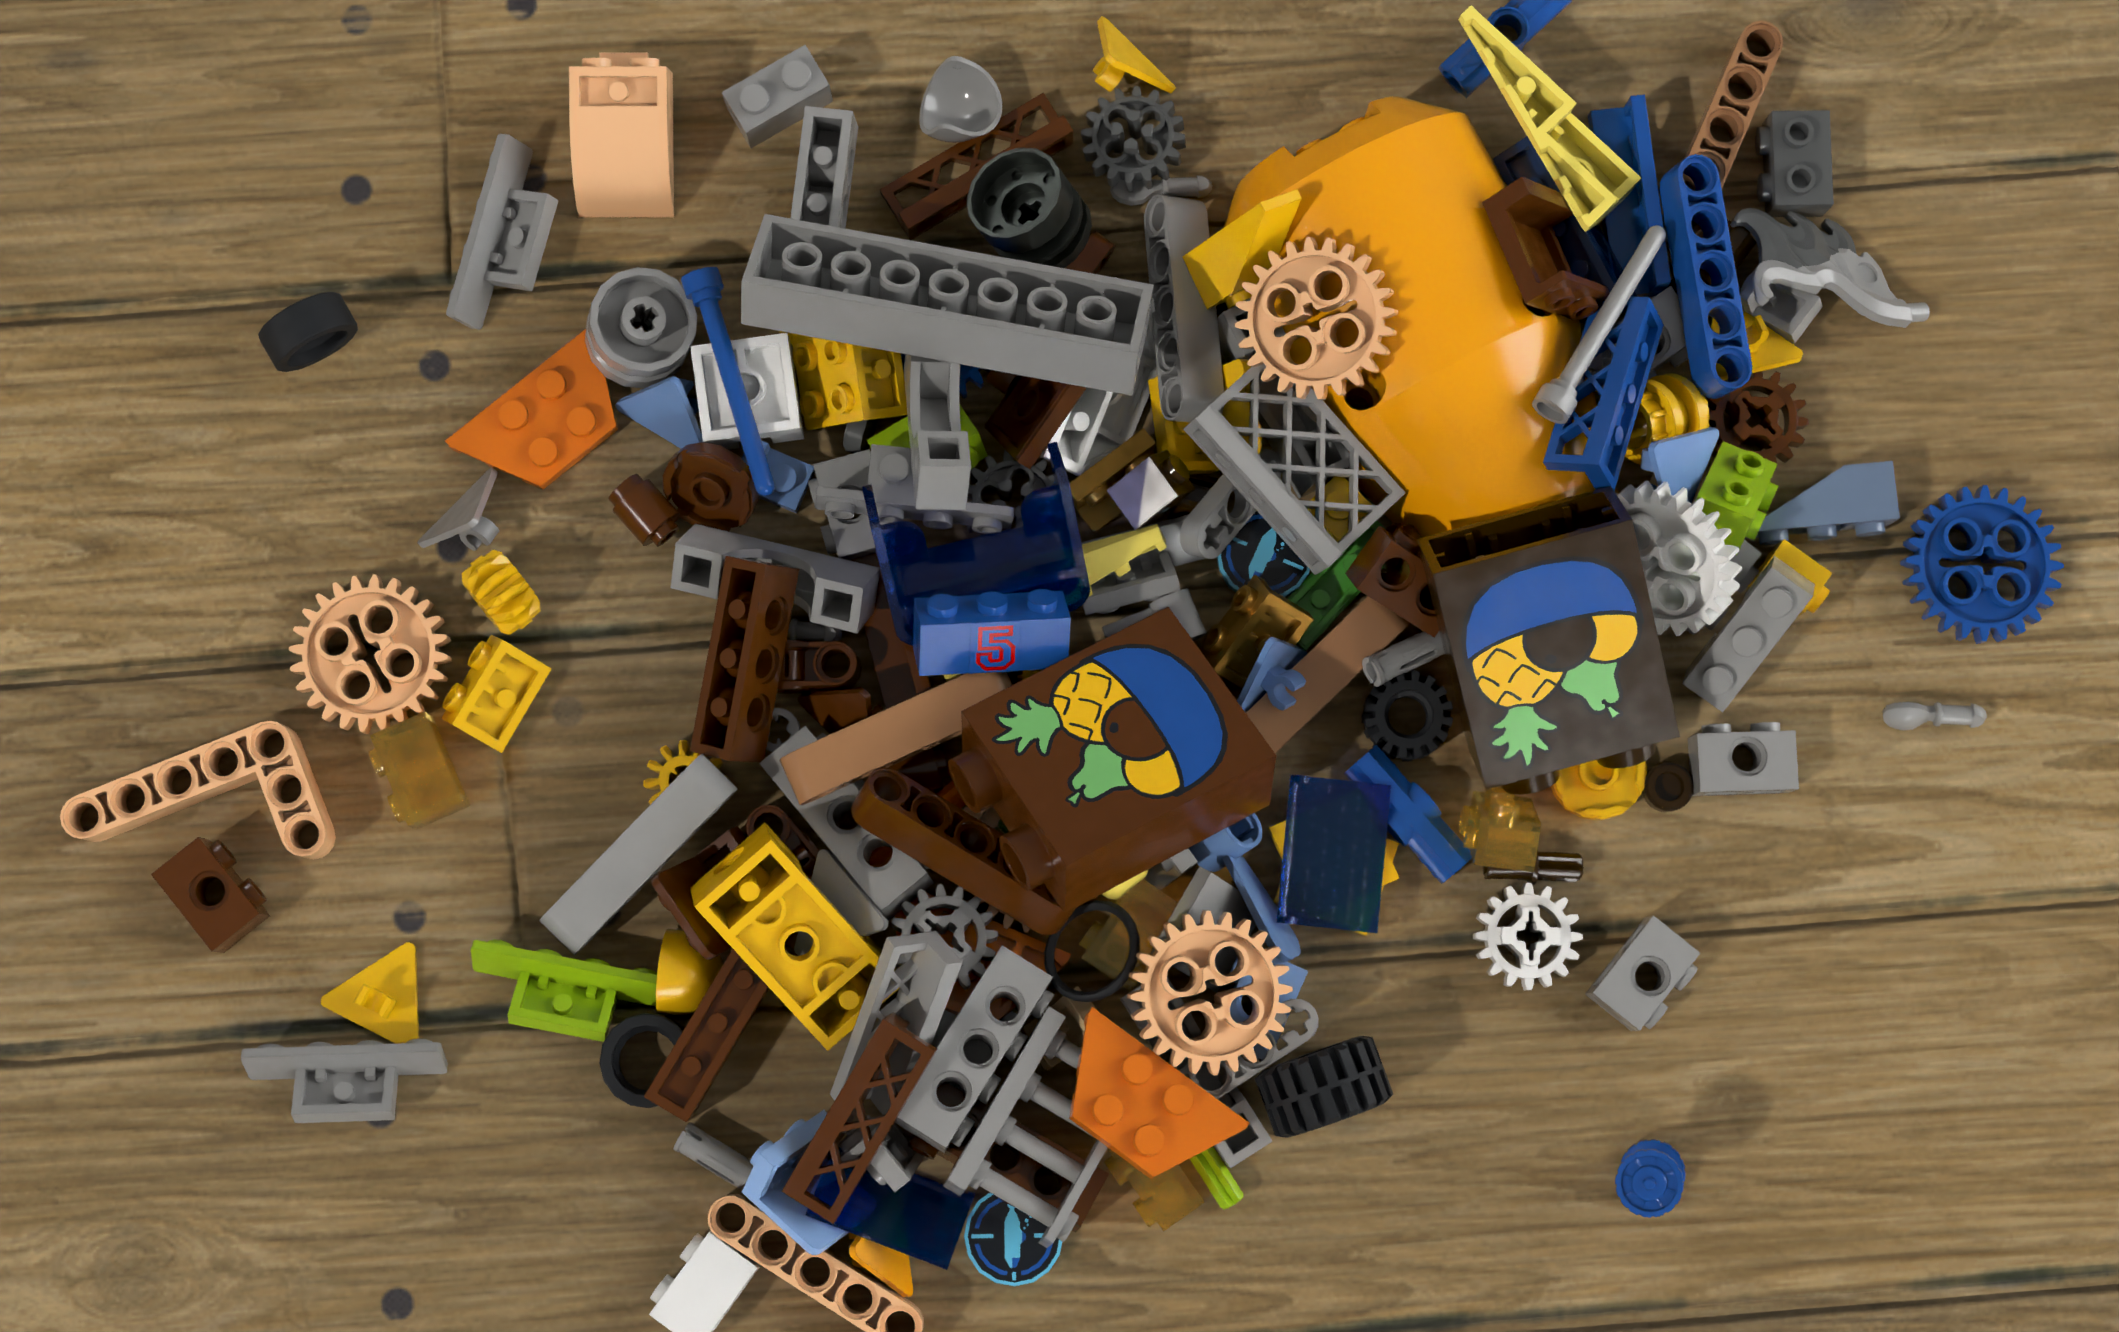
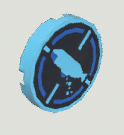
(1261, 553)
(1005, 1243)

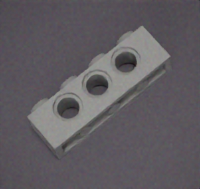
(825, 166)
(884, 885)
(1005, 977)

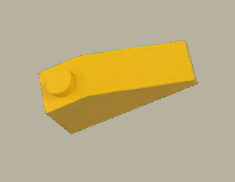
(1229, 255)

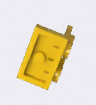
(847, 382)

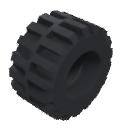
(1324, 1086)

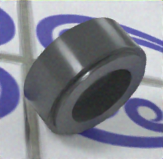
(857, 434)

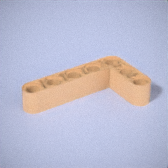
(208, 783)
(791, 1264)

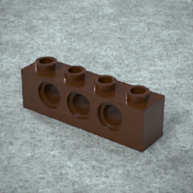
(744, 660)
(1025, 1166)

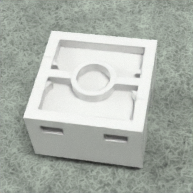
(769, 383)

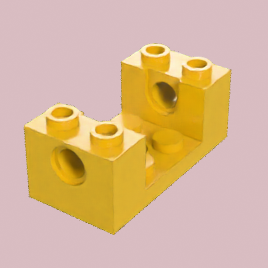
(760, 900)

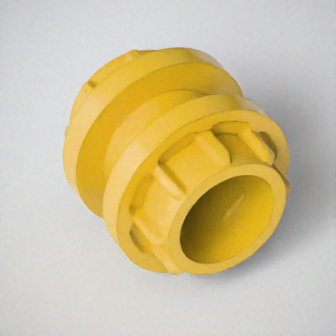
(1667, 409)

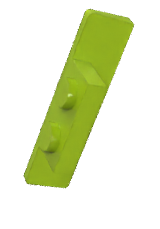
(563, 991)

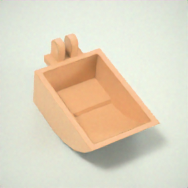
(622, 136)

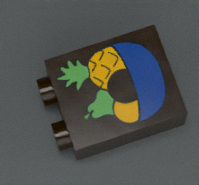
(1550, 640)

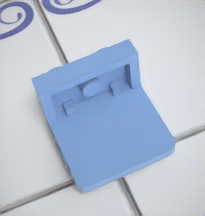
(770, 1172)

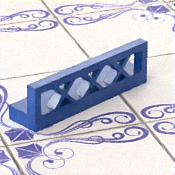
(1629, 137)
(1619, 398)

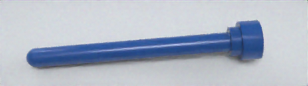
(704, 289)

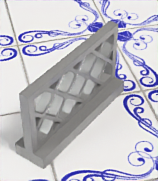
(1274, 497)

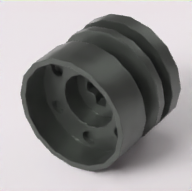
(1029, 209)

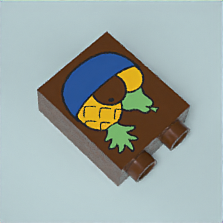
(1112, 761)

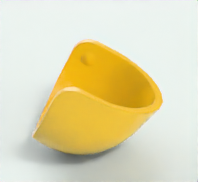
(682, 975)

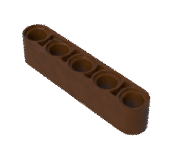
(952, 846)

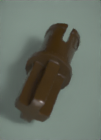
(1548, 867)

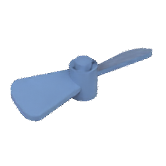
(1227, 850)

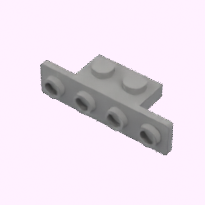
(504, 236)
(894, 495)
(1150, 574)
(344, 1080)

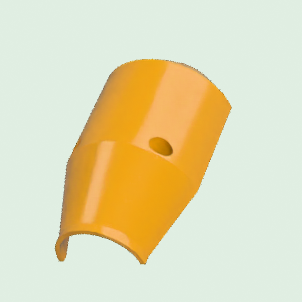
(1468, 355)

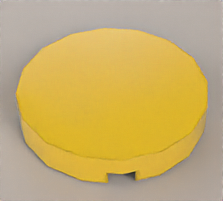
(1599, 791)

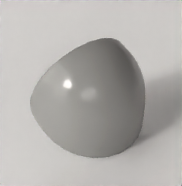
(960, 102)

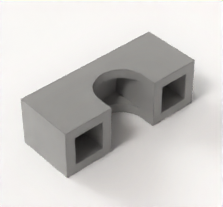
(1749, 635)

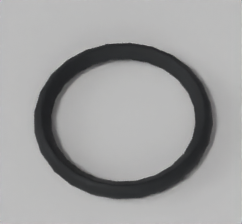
(1134, 943)

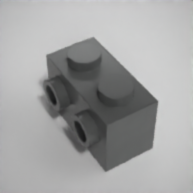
(1795, 163)

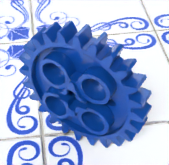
(1983, 606)

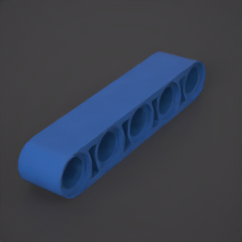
(1716, 257)

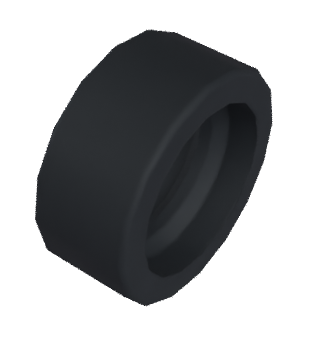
(308, 331)
(612, 1049)

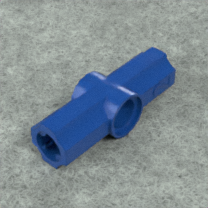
(1465, 68)
(1413, 816)

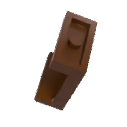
(1524, 225)

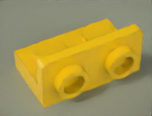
(494, 692)

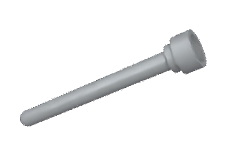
(1557, 399)

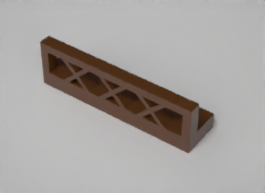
(951, 198)
(891, 657)
(708, 1038)
(844, 1109)

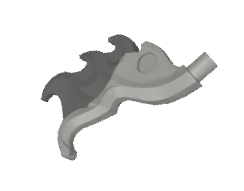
(1816, 261)

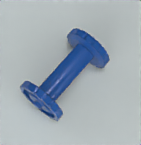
(1650, 1178)

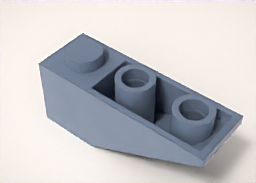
(1847, 499)

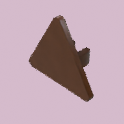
(838, 708)

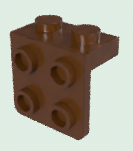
(675, 894)

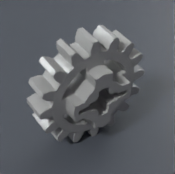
(957, 923)

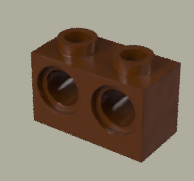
(1402, 586)

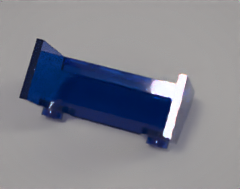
(1017, 560)

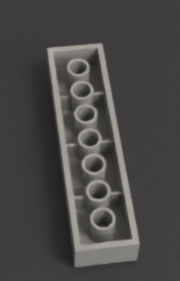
(946, 304)

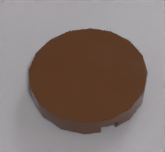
(710, 486)

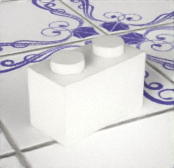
(704, 1287)

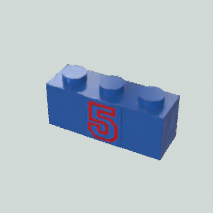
(990, 632)

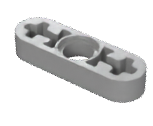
(1210, 525)

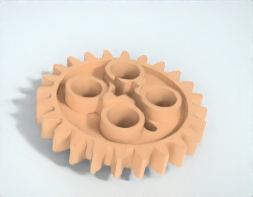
(1303, 276)
(409, 633)
(1222, 1036)

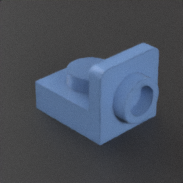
(789, 478)

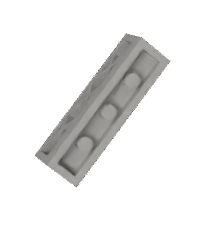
(921, 1000)

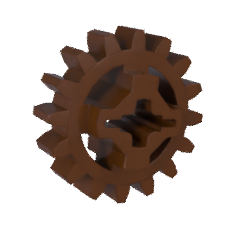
(1767, 433)

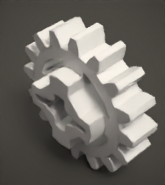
(1529, 913)

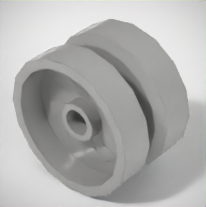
(647, 300)

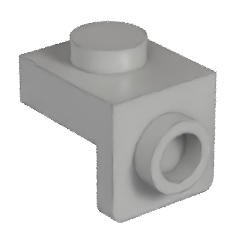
(1786, 312)

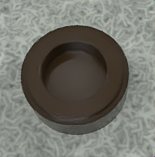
(1668, 787)

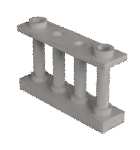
(1000, 1127)

